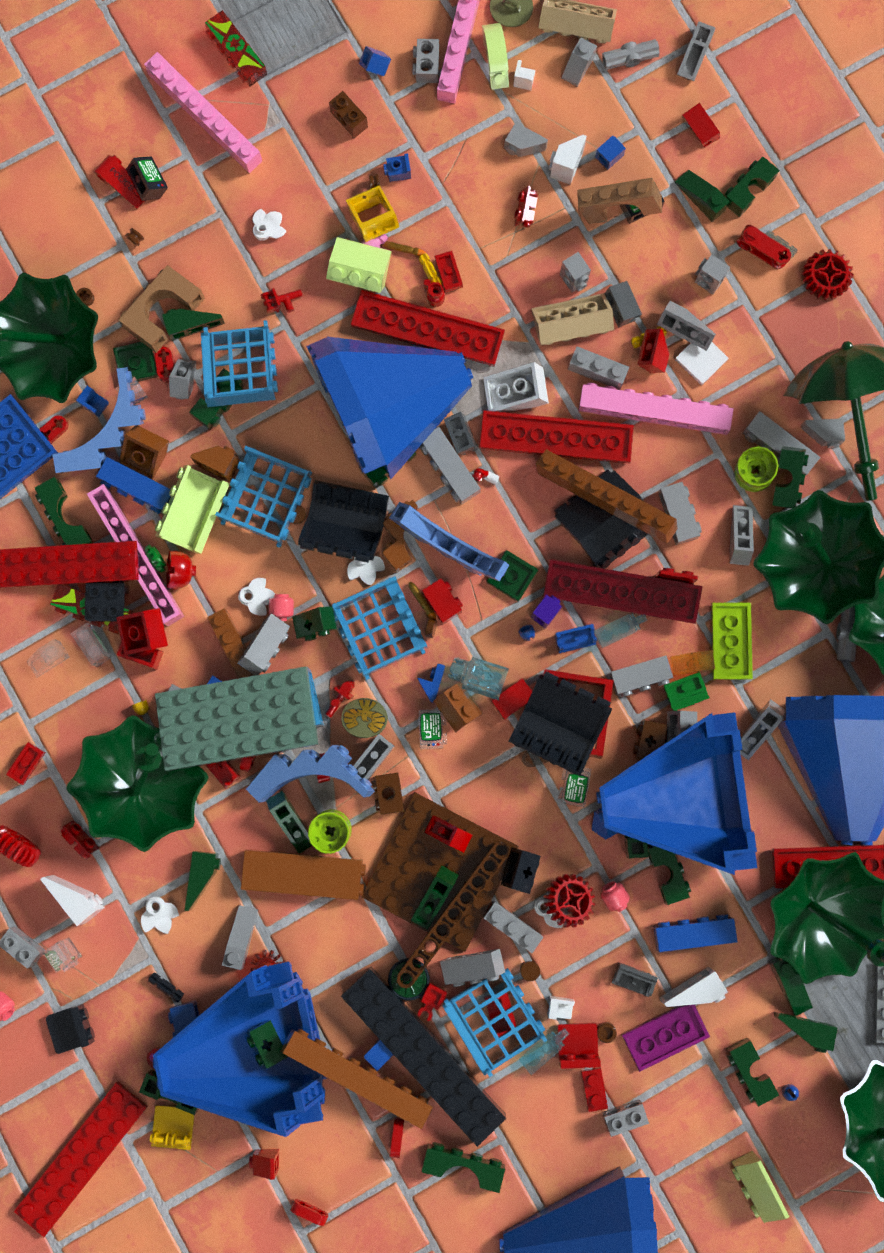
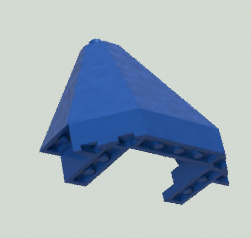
(389, 395)
(841, 760)
(688, 797)
(218, 1071)
(601, 1217)

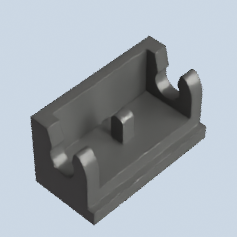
(623, 303)
(460, 433)
(634, 979)

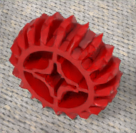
(842, 273)
(18, 847)
(560, 887)

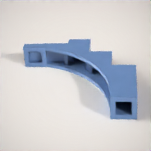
(124, 414)
(447, 544)
(282, 771)

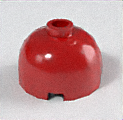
(179, 570)

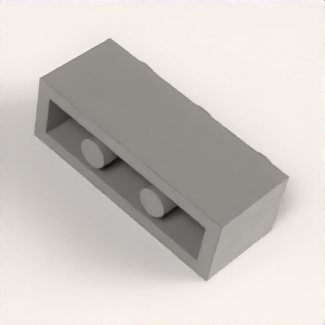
(598, 368)
(676, 504)
(264, 645)
(641, 676)
(373, 757)
(513, 927)
(472, 967)

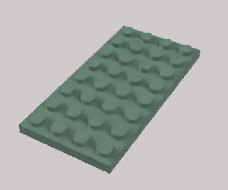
(236, 719)

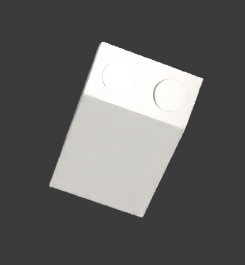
(516, 389)
(76, 901)
(699, 989)

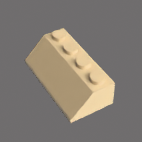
(577, 19)
(573, 319)

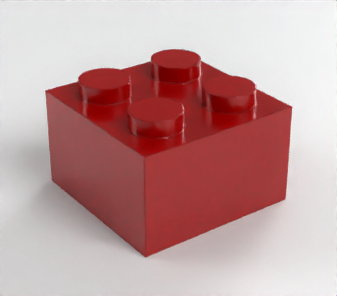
(142, 631)

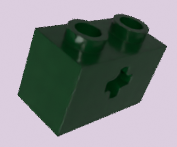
(314, 623)
(266, 1032)

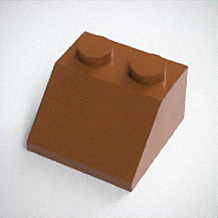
(143, 451)
(217, 461)
(457, 707)

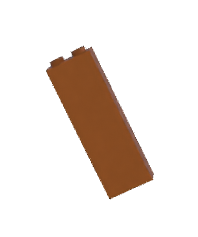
(303, 874)

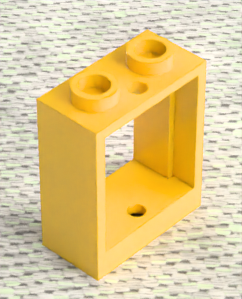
(376, 226)

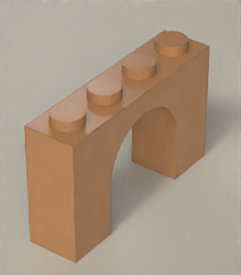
(640, 193)
(166, 285)

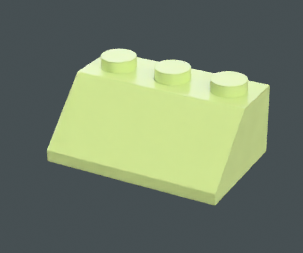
(359, 265)
(759, 1188)

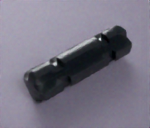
(166, 987)

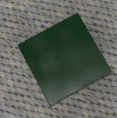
(138, 359)
(516, 578)

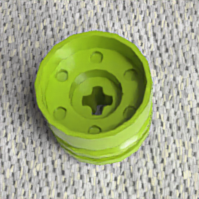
(752, 459)
(325, 841)

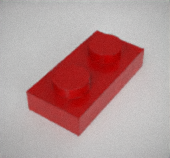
(448, 271)
(25, 763)
(594, 1089)

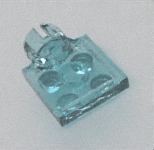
(479, 676)

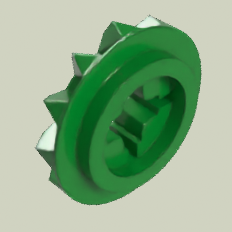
(155, 558)

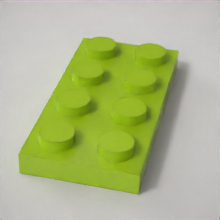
(732, 641)

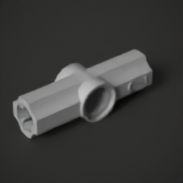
(630, 54)
(846, 648)

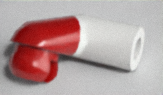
(479, 474)

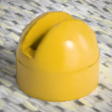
(141, 707)

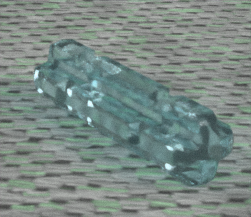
(793, 250)

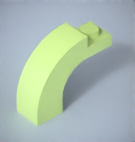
(496, 54)

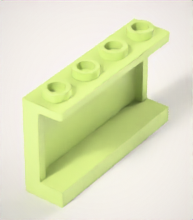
(191, 509)

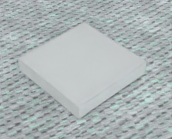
(701, 363)

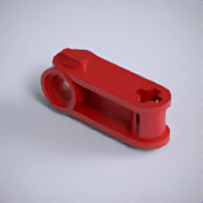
(763, 247)

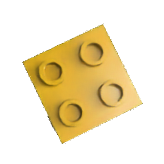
(172, 1128)

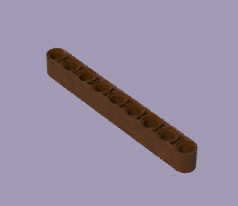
(451, 923)

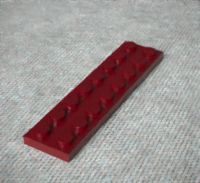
(623, 591)

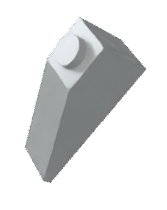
(686, 325)
(741, 535)
(761, 728)
(240, 938)

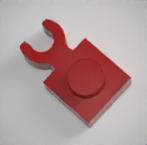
(433, 999)

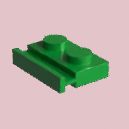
(686, 691)

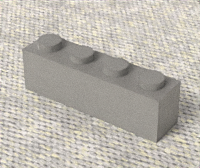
(773, 437)
(450, 466)

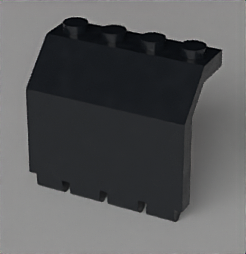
(344, 521)
(596, 530)
(561, 723)

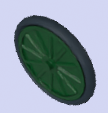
(416, 990)

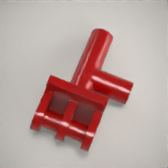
(276, 300)
(344, 692)

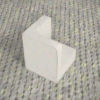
(523, 77)
(560, 1007)

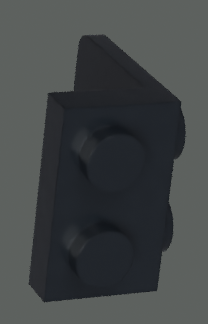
(105, 601)
(70, 1029)

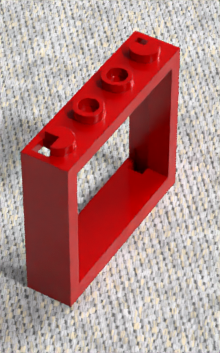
(606, 694)

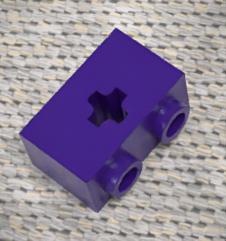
(546, 611)

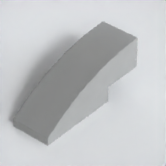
(696, 51)

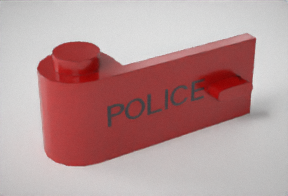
(115, 175)

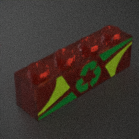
(236, 49)
(73, 601)

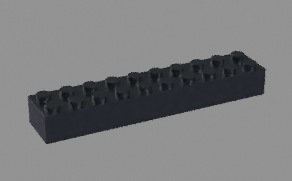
(424, 1056)

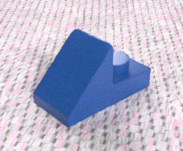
(431, 688)

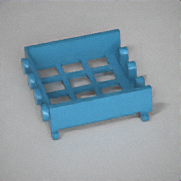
(228, 337)
(238, 486)
(405, 616)
(468, 1036)

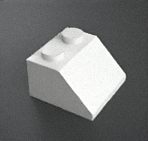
(566, 159)

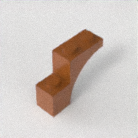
(396, 553)

